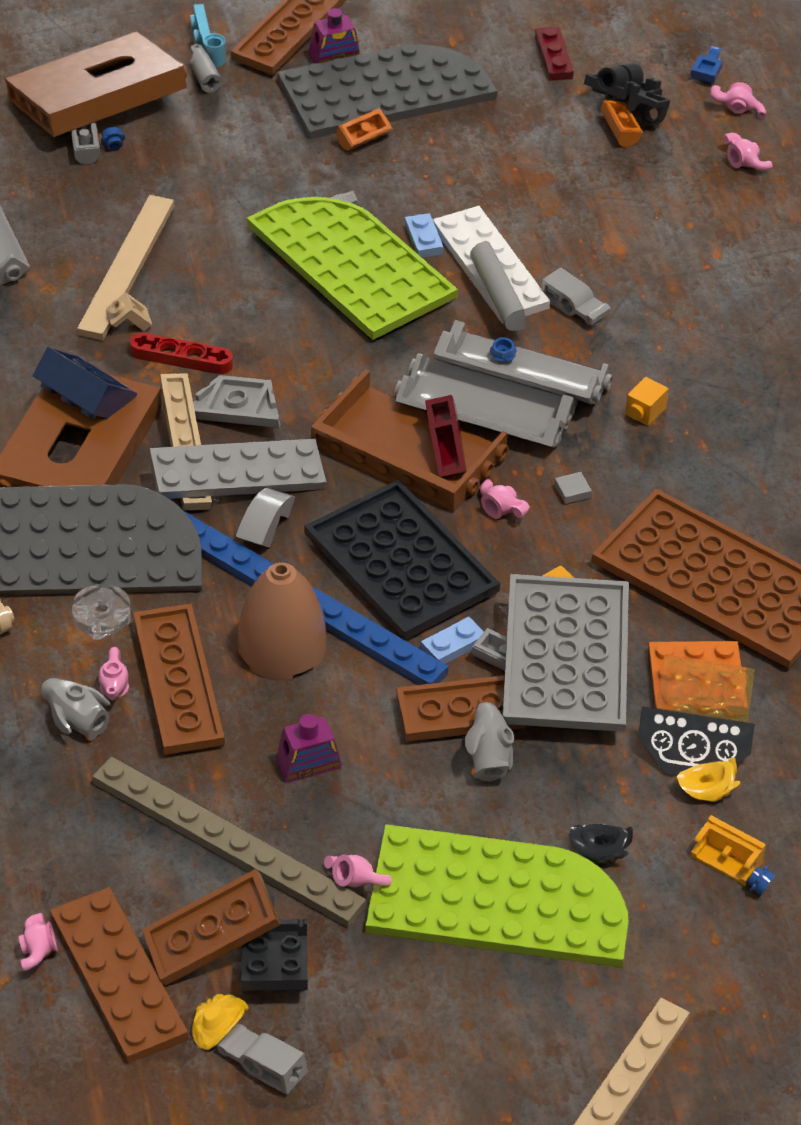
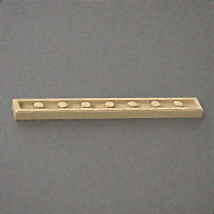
(126, 265)

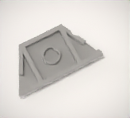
(238, 401)

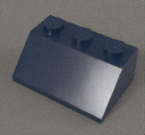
(82, 384)

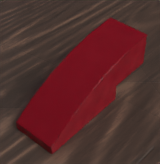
(446, 436)

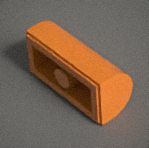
(621, 122)
(363, 129)

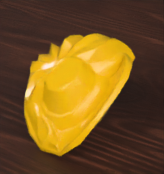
(710, 780)
(216, 1019)

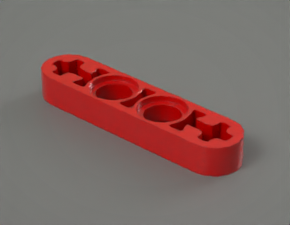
(143, 347)

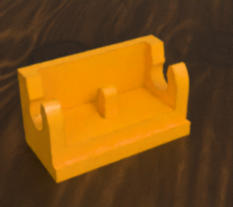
(728, 850)

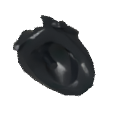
(601, 841)

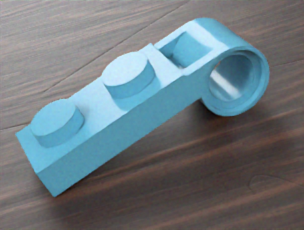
(212, 43)

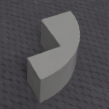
(263, 516)

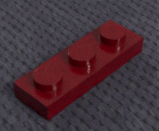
(554, 53)

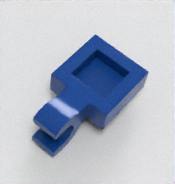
(707, 67)

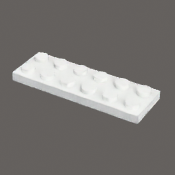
(472, 226)

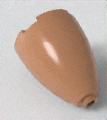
(281, 625)

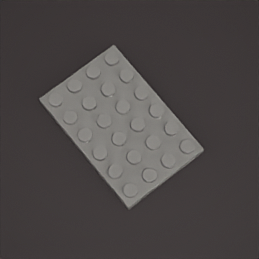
(566, 653)

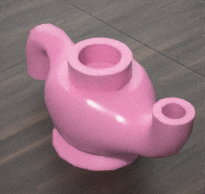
(738, 96)
(744, 153)
(501, 500)
(113, 676)
(354, 871)
(37, 940)

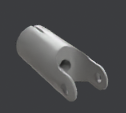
(205, 70)

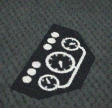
(688, 740)

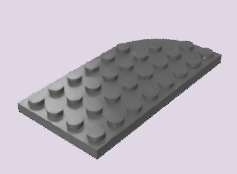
(398, 80)
(94, 535)

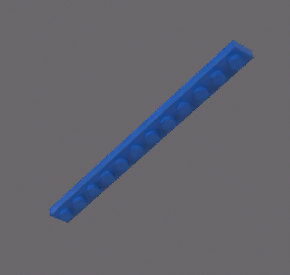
(338, 618)

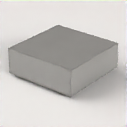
(573, 487)

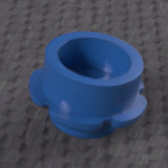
(112, 138)
(503, 350)
(760, 880)

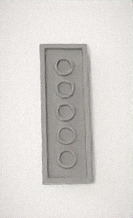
(237, 468)

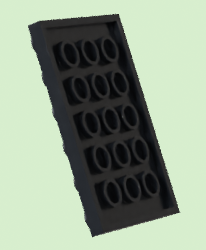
(401, 559)

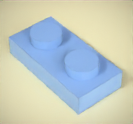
(424, 235)
(452, 641)

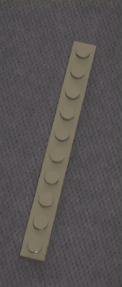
(230, 842)

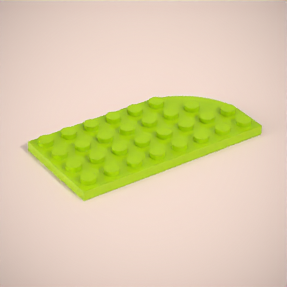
(353, 261)
(497, 897)

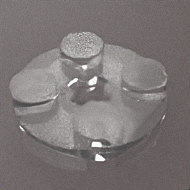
(101, 623)

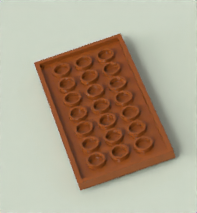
(710, 574)

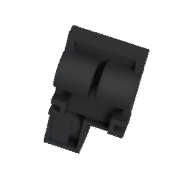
(626, 83)
(276, 958)

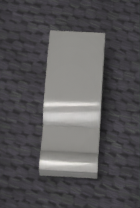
(573, 296)
(265, 1058)

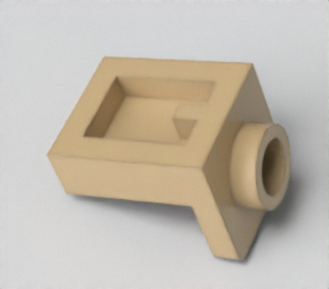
(129, 309)

